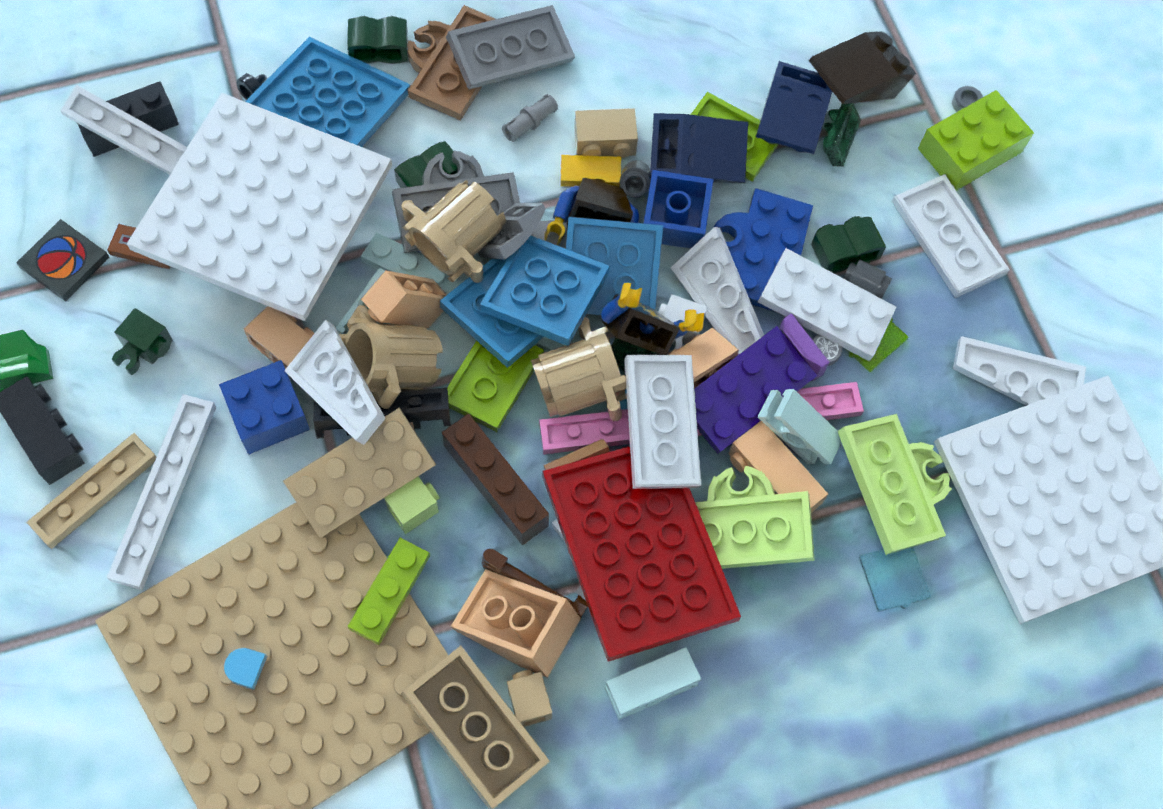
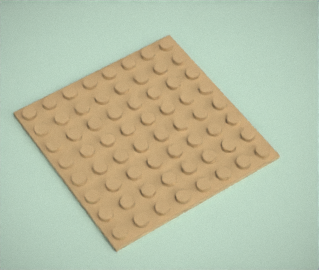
(325, 696)

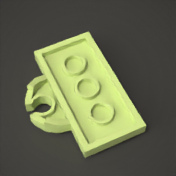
(896, 482)
(756, 523)

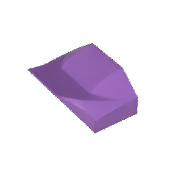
(804, 345)

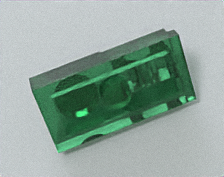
(840, 133)

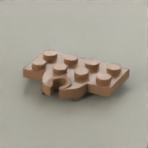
(439, 77)

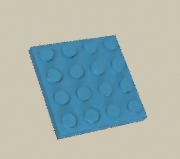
(331, 92)

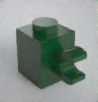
(141, 338)

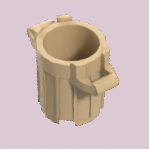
(454, 229)
(392, 355)
(581, 375)

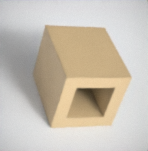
(529, 698)

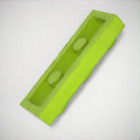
(389, 591)

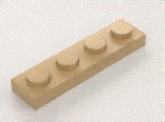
(92, 491)

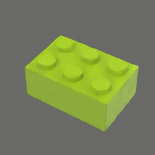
(975, 140)

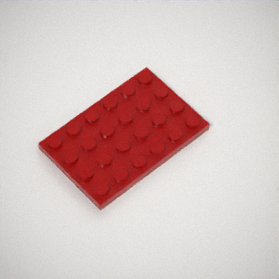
(638, 555)

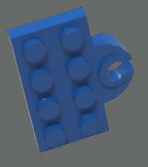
(763, 236)

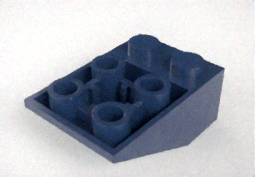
(794, 108)
(700, 147)

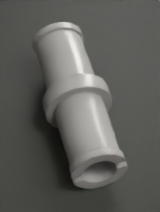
(529, 117)

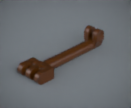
(498, 563)

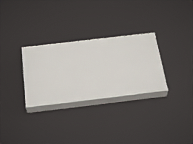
(950, 236)
(662, 421)

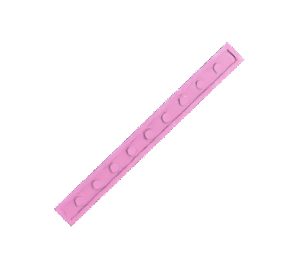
(578, 431)

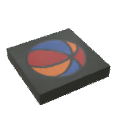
(63, 260)

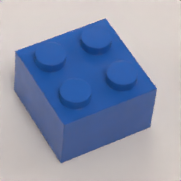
(680, 206)
(264, 407)

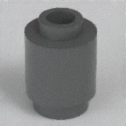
(635, 187)
(868, 278)

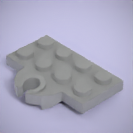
(438, 183)

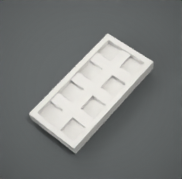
(827, 304)

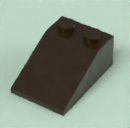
(864, 68)

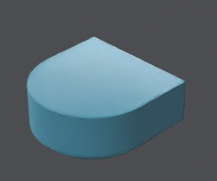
(244, 667)

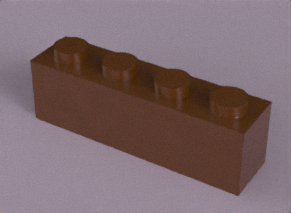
(495, 479)

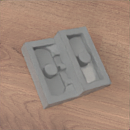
(519, 225)

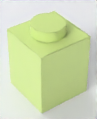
(412, 504)

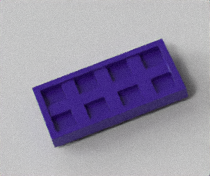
(735, 394)

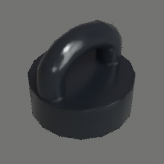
(248, 84)

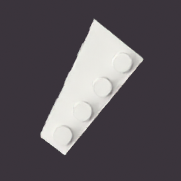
(714, 281)
(1016, 372)
(336, 384)

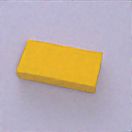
(577, 167)

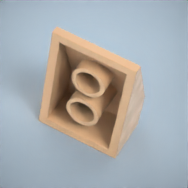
(517, 621)

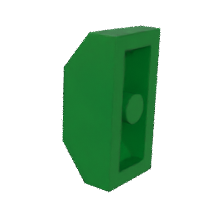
(22, 358)

